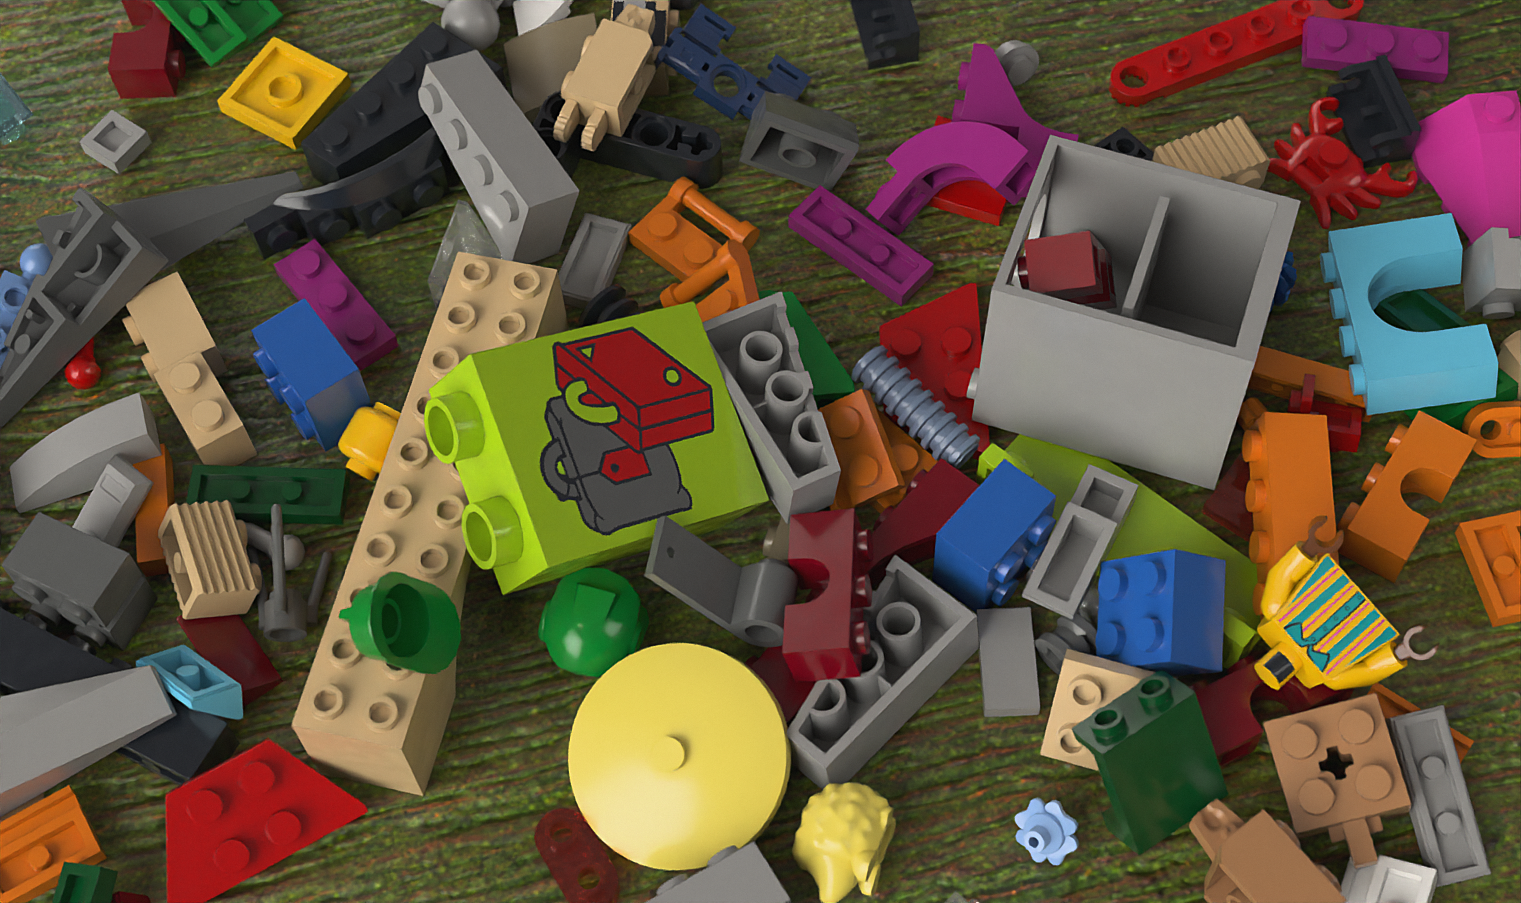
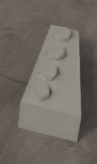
(776, 405)

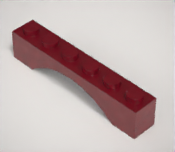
(899, 531)

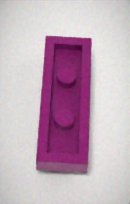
(1410, 51)
(860, 245)
(338, 303)

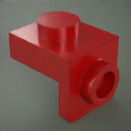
(1342, 420)

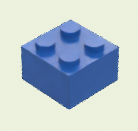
(310, 373)
(994, 538)
(1162, 612)

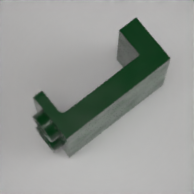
(1152, 760)

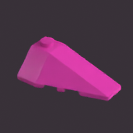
(1475, 161)

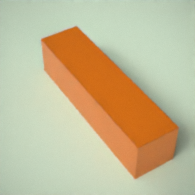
(1280, 372)
(152, 512)

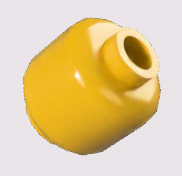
(368, 439)

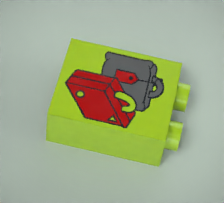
(590, 441)

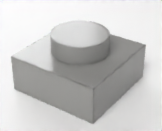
(115, 142)

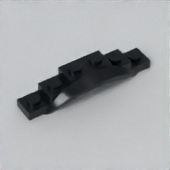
(369, 199)

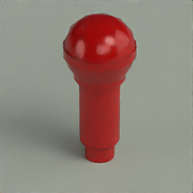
(82, 368)

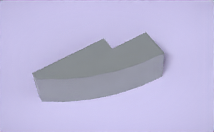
(77, 453)
(1081, 541)

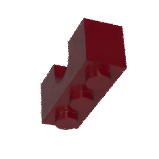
(149, 59)
(1069, 269)
(829, 633)
(1228, 710)

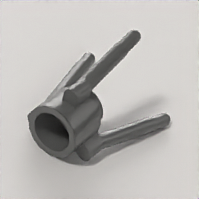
(286, 614)

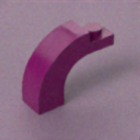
(947, 156)

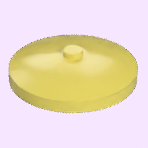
(679, 756)

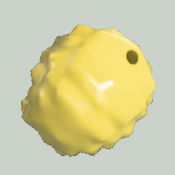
(844, 839)

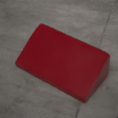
(234, 651)

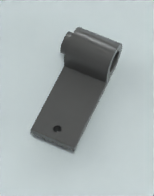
(739, 599)

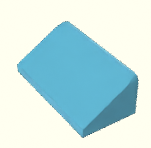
(196, 682)

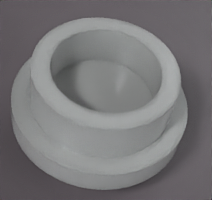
(1018, 61)

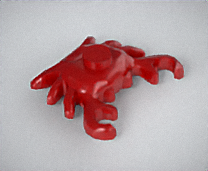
(1331, 170)

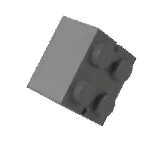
(79, 582)

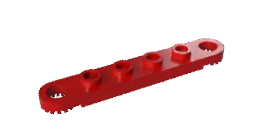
(1220, 49)

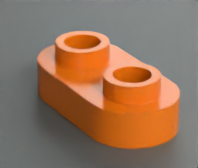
(1506, 434)

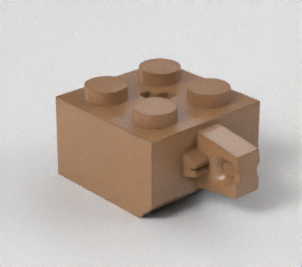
(1371, 785)
(1258, 861)

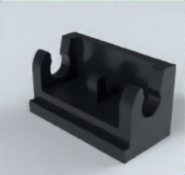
(887, 31)
(1375, 113)

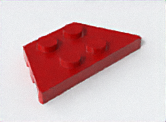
(942, 350)
(247, 819)

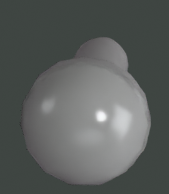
(262, 540)

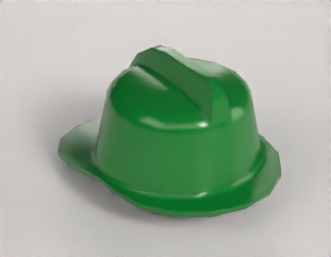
(405, 623)

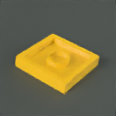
(284, 92)

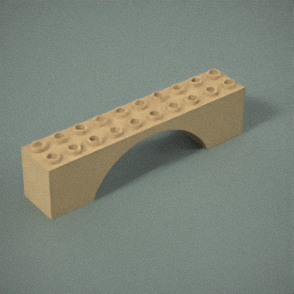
(360, 712)

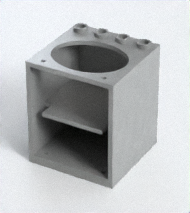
(1193, 297)

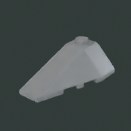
(71, 725)

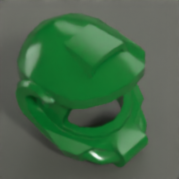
(593, 621)

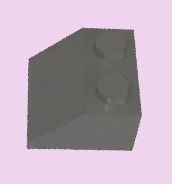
(799, 141)

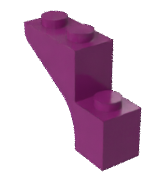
(994, 102)

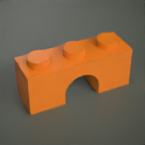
(1422, 461)

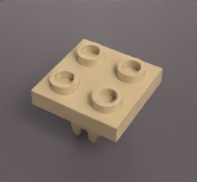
(1082, 688)

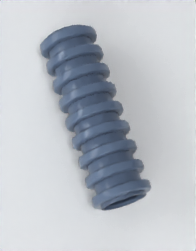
(915, 407)

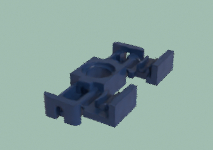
(695, 59)

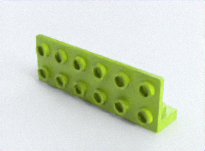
(1149, 528)

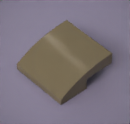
(543, 58)

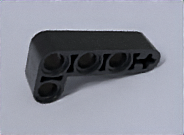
(680, 149)

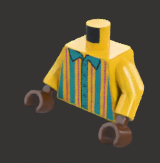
(1325, 624)

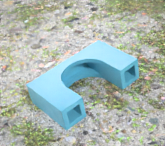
(1394, 365)

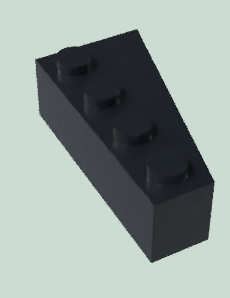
(383, 112)

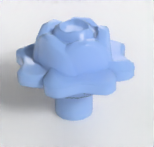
(1046, 831)

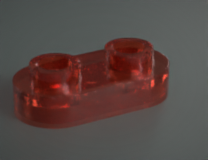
(576, 858)

